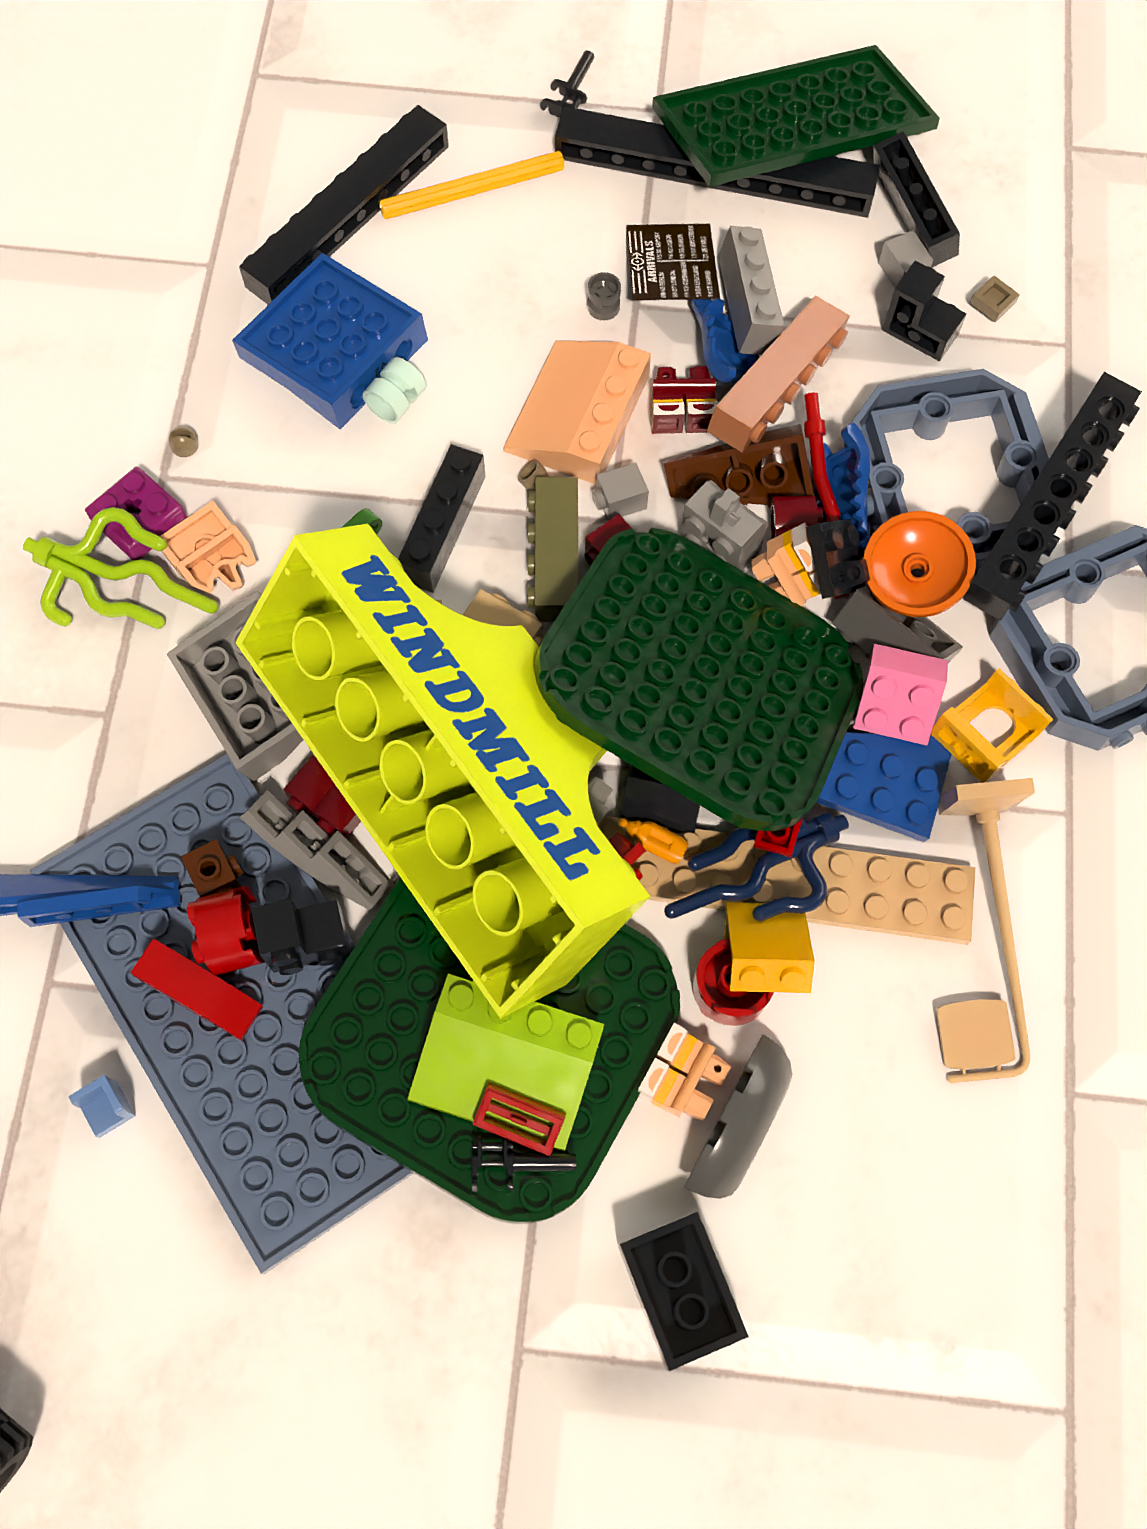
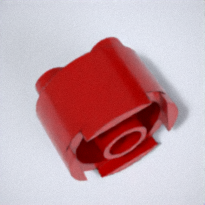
(225, 930)
(714, 993)

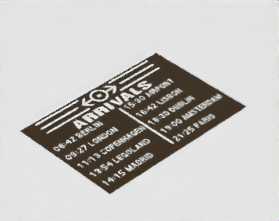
(672, 262)

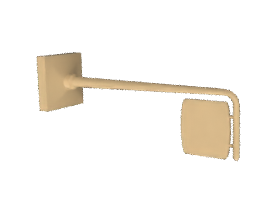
(980, 1030)

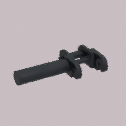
(570, 88)
(518, 1163)

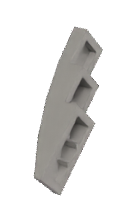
(323, 857)

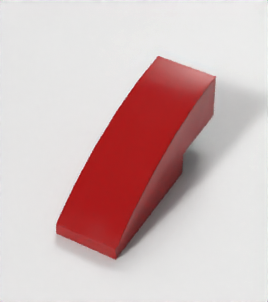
(196, 989)

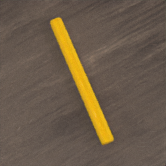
(471, 185)

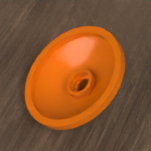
(925, 543)

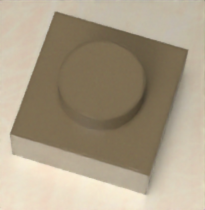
(994, 298)

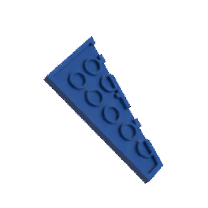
(888, 782)

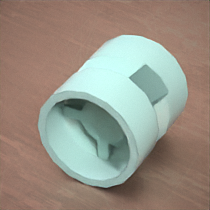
(393, 392)

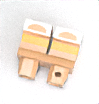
(792, 563)
(674, 1076)

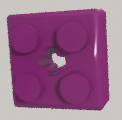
(140, 494)

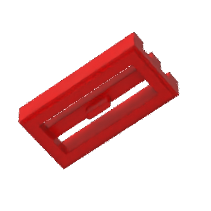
(523, 1104)

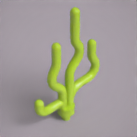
(68, 561)

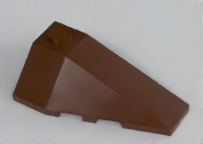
(761, 472)

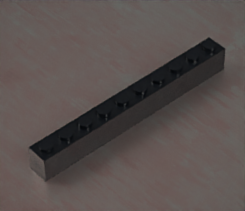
(652, 152)

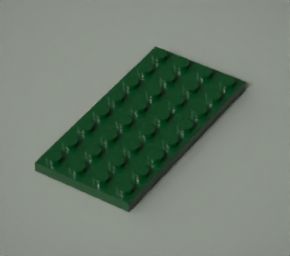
(793, 114)

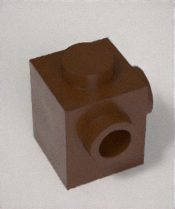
(212, 869)

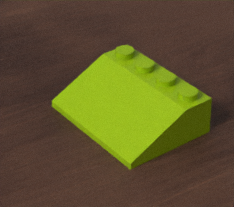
(528, 1052)

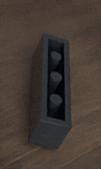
(916, 197)
(442, 517)

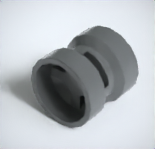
(604, 296)

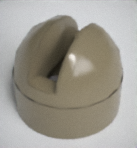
(181, 443)
(528, 474)

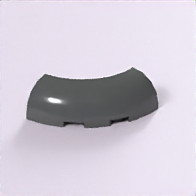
(746, 1121)

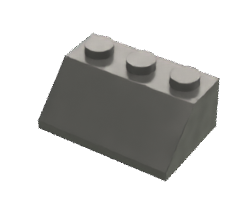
(868, 623)

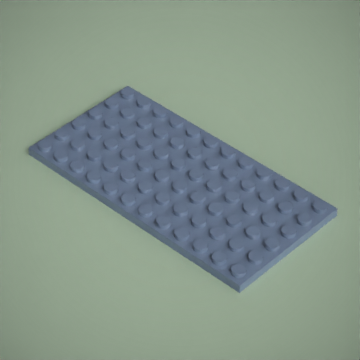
(236, 1102)

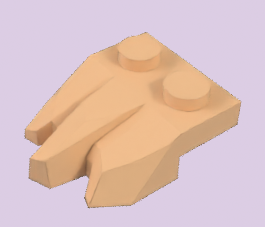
(208, 549)

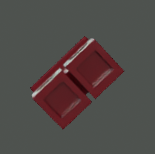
(682, 398)

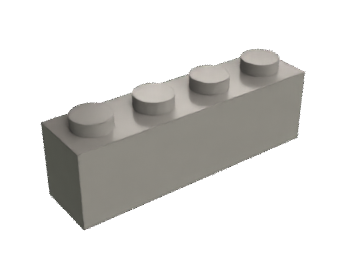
(750, 290)

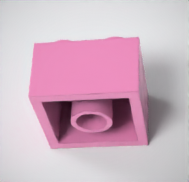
(901, 694)

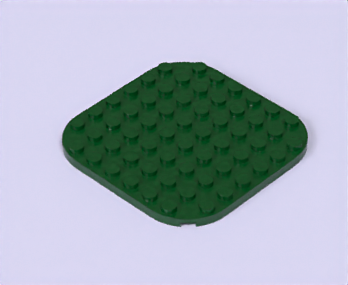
(701, 678)
(374, 1023)

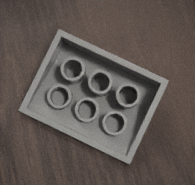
(233, 695)

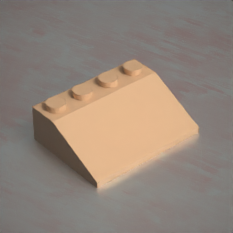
(580, 406)

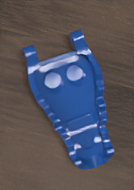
(720, 343)
(849, 477)

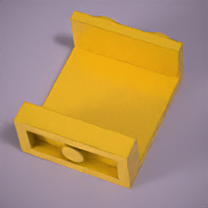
(768, 953)

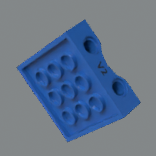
(330, 337)

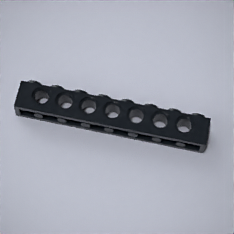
(1081, 449)

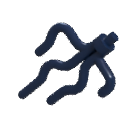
(812, 835)

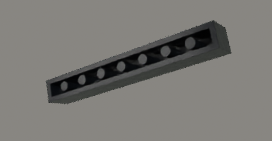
(346, 203)

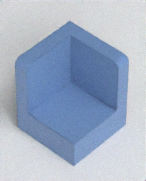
(103, 1105)

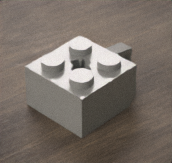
(723, 525)

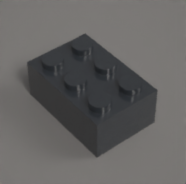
(682, 1291)

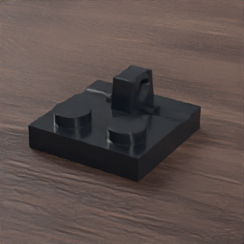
(837, 557)

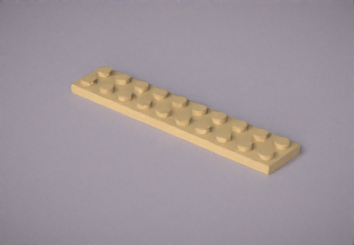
(862, 887)

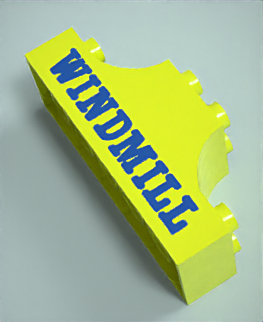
(445, 760)

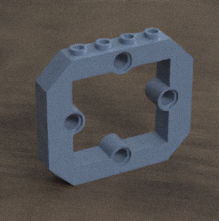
(950, 400)
(1030, 652)

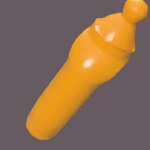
(656, 839)

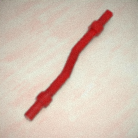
(815, 430)

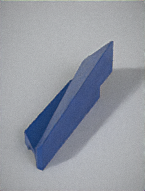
(70, 898)

